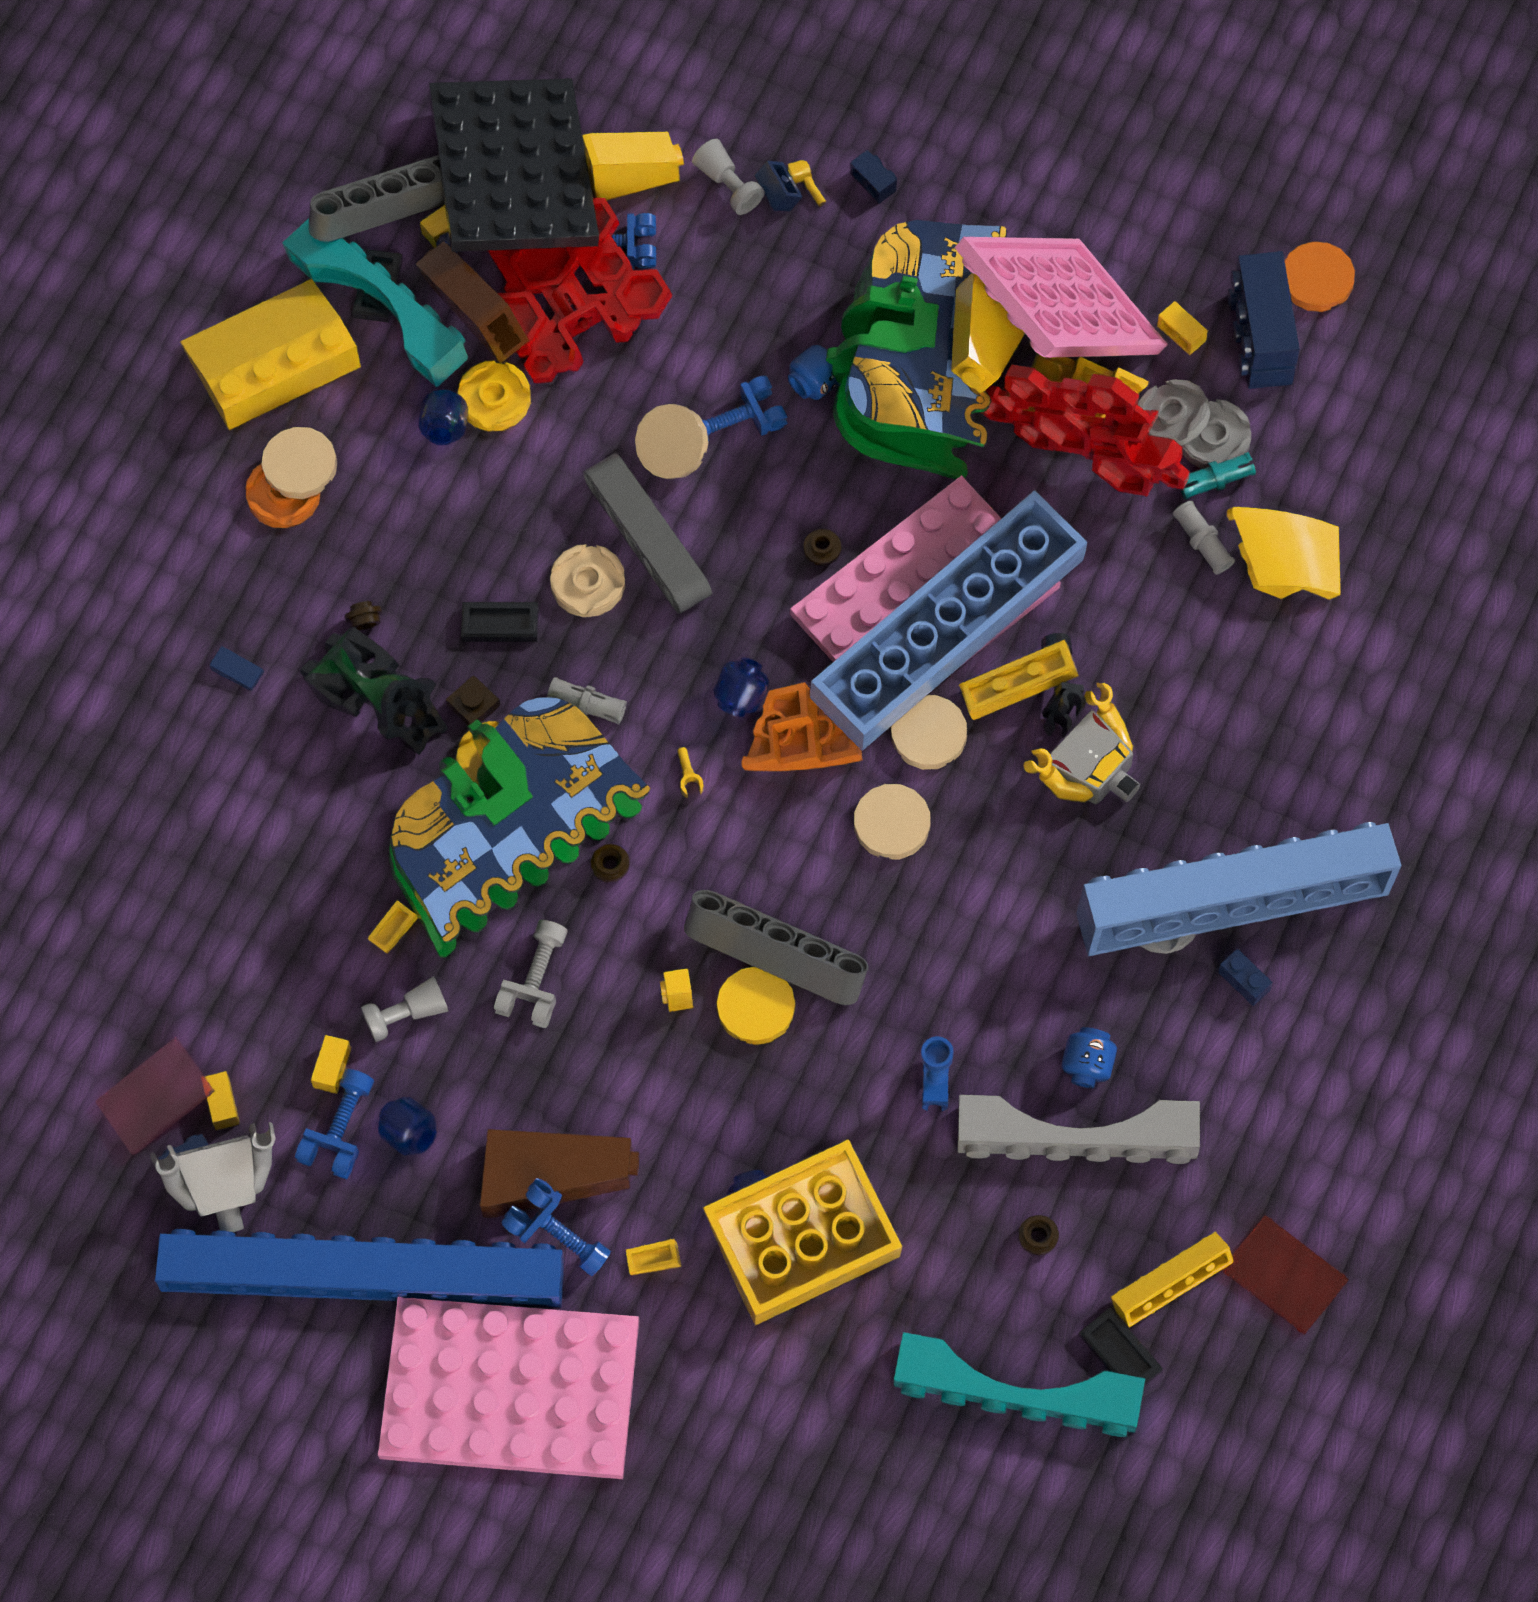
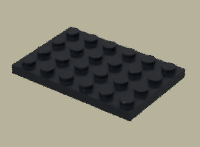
(512, 165)

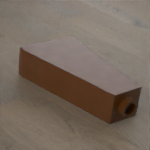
(473, 301)
(568, 1162)

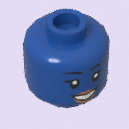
(812, 374)
(1089, 1057)

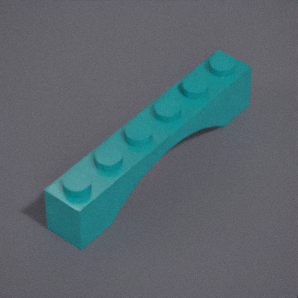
(428, 343)
(1103, 1400)

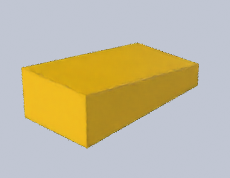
(392, 927)
(653, 1257)

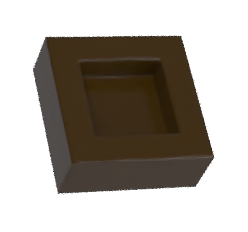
(473, 701)

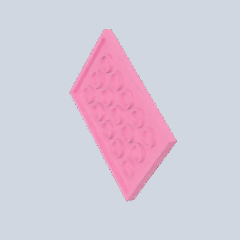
(1060, 297)
(895, 568)
(509, 1388)

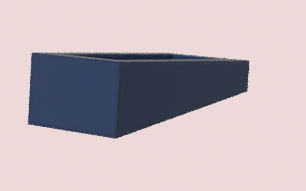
(236, 668)

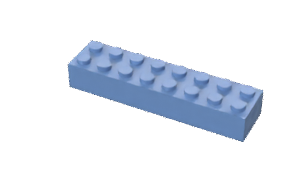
(948, 620)
(1237, 888)

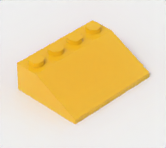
(272, 353)
(802, 1232)

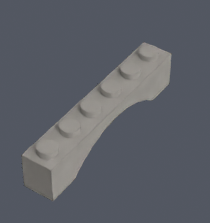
(995, 1127)

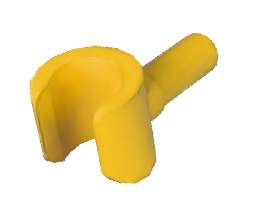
(801, 172)
(688, 773)

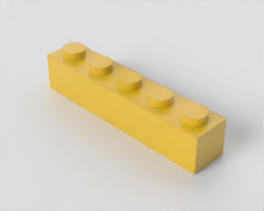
(1172, 1279)

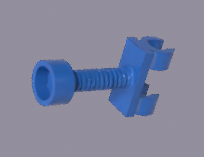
(641, 225)
(751, 392)
(936, 1059)
(355, 1085)
(543, 1196)

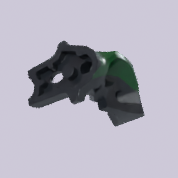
(348, 681)

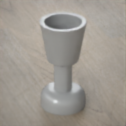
(716, 163)
(419, 1003)

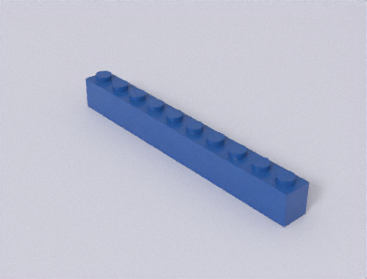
(359, 1269)

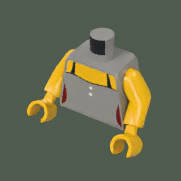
(1091, 757)

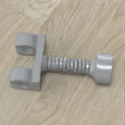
(549, 936)

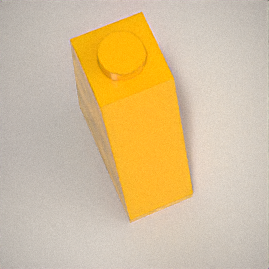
(630, 162)
(981, 335)

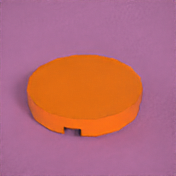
(1319, 276)
(274, 508)

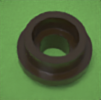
(826, 556)
(363, 615)
(606, 853)
(1043, 1224)

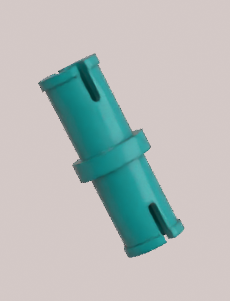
(1218, 475)

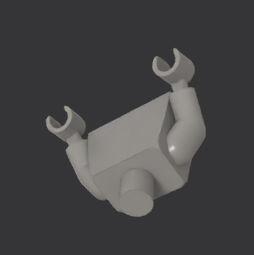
(219, 1175)

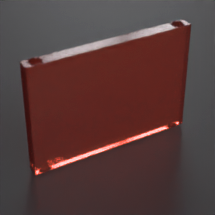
(1285, 1275)

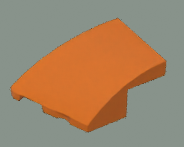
(797, 735)

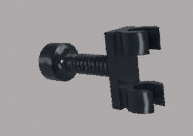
(1065, 695)

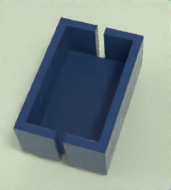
(1264, 320)

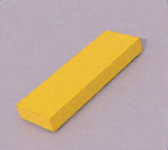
(1018, 680)

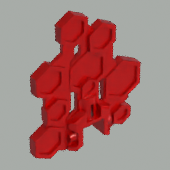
(551, 271)
(1117, 444)

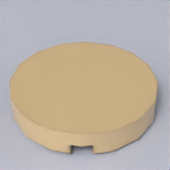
(671, 441)
(299, 462)
(587, 580)
(930, 733)
(892, 821)

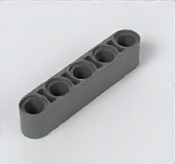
(376, 200)
(647, 533)
(775, 947)

